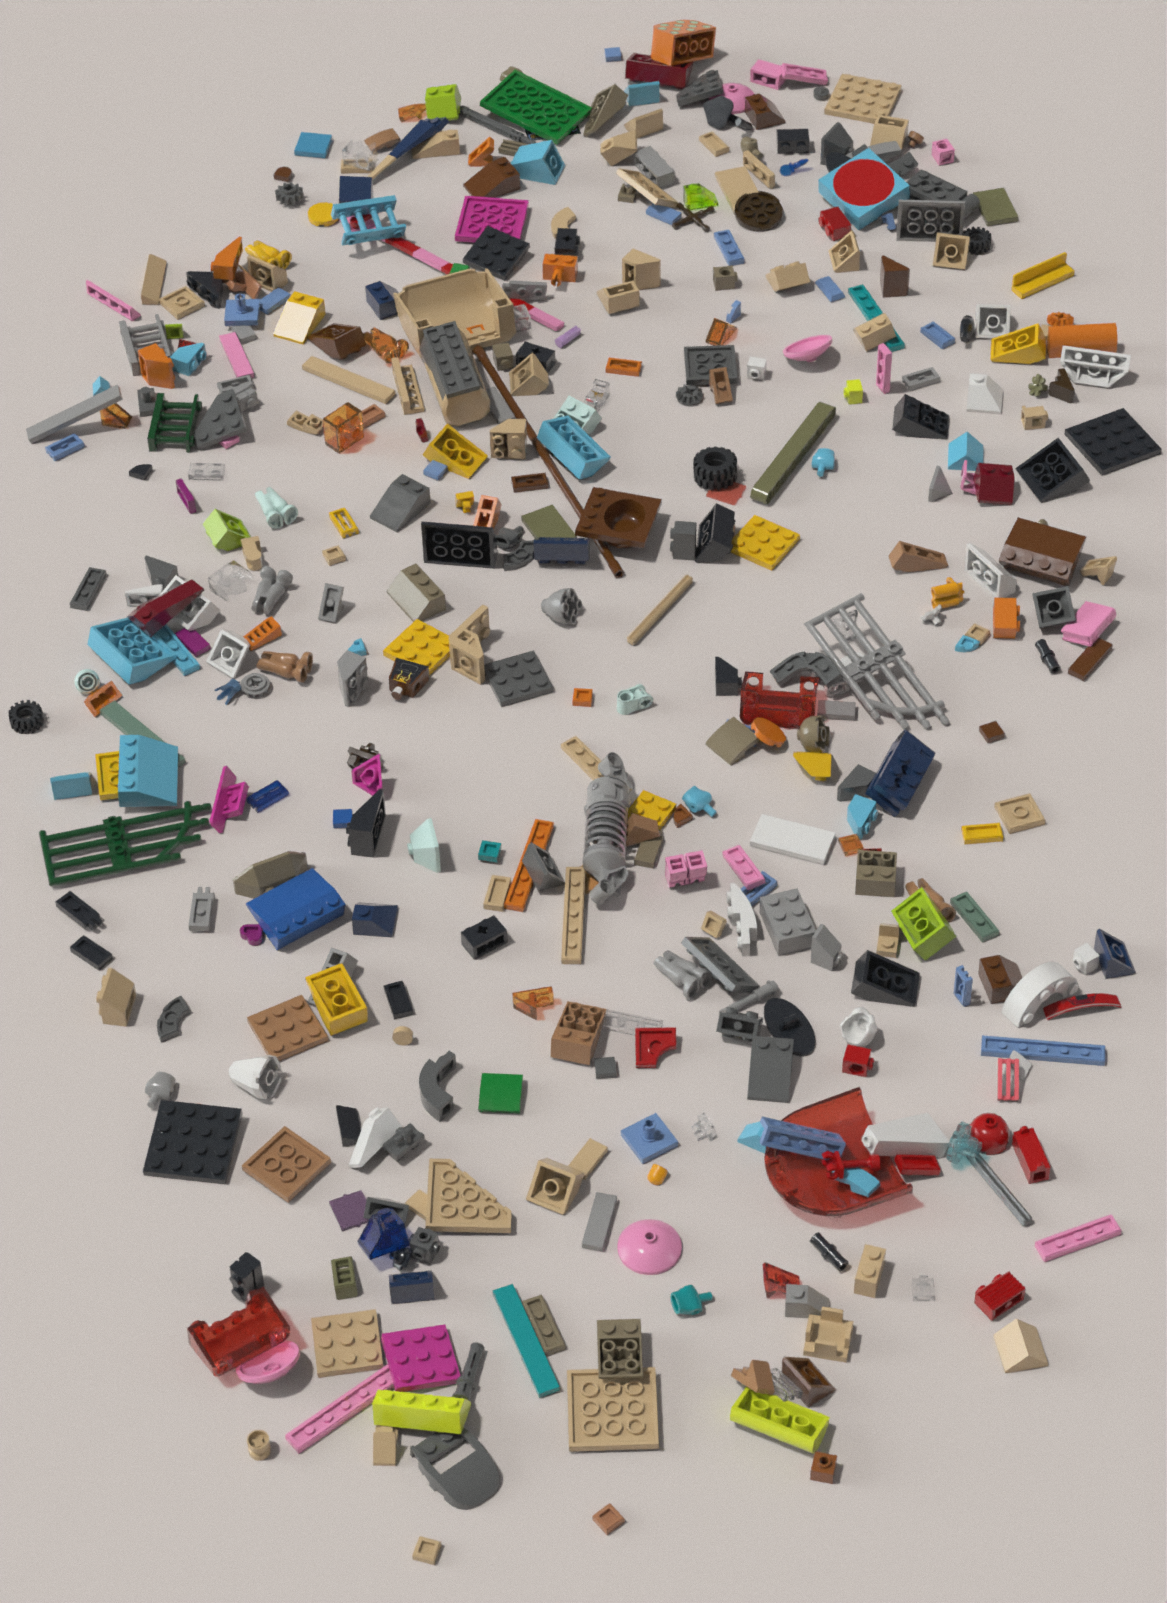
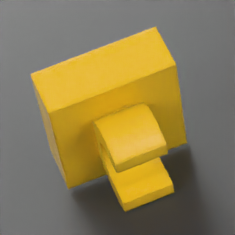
(464, 500)

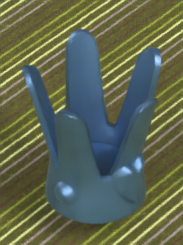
(230, 688)

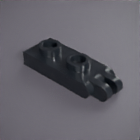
(79, 911)

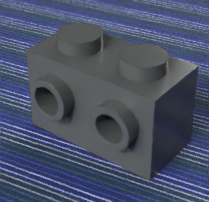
(739, 1024)

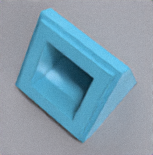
(100, 385)

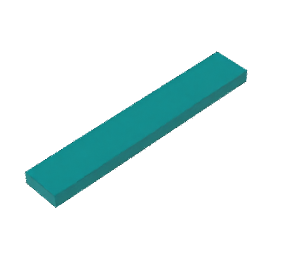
(871, 310)
(526, 1340)

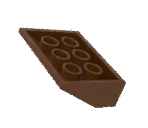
(1042, 551)

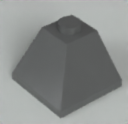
(836, 141)
(1053, 607)

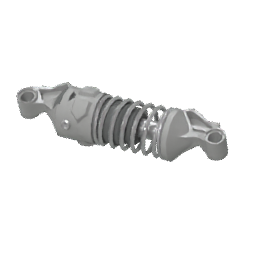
(607, 826)

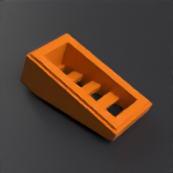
(272, 630)

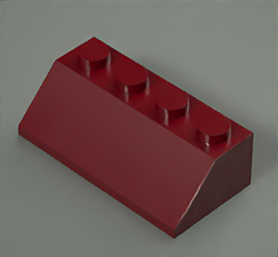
(643, 68)

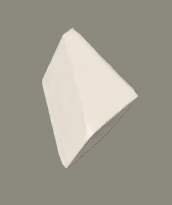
(1024, 1065)

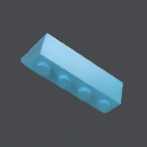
(572, 446)

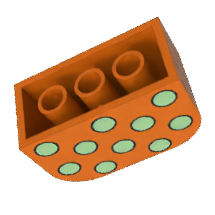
(682, 42)

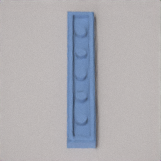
(1044, 1050)

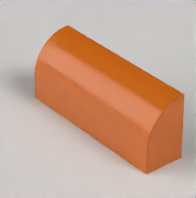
(1087, 336)

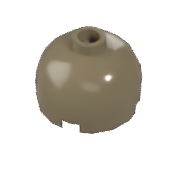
(814, 734)

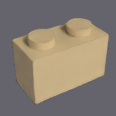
(869, 1271)

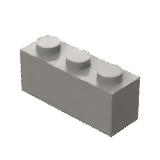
(654, 167)

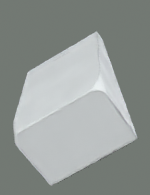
(141, 595)

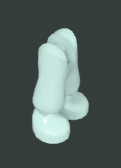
(276, 508)

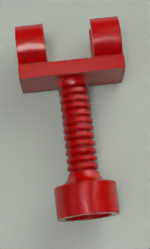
(838, 1165)

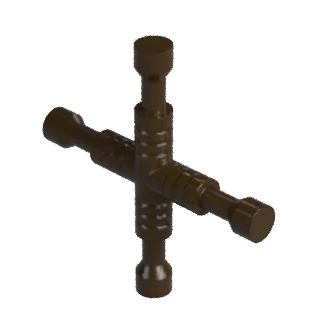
(695, 217)

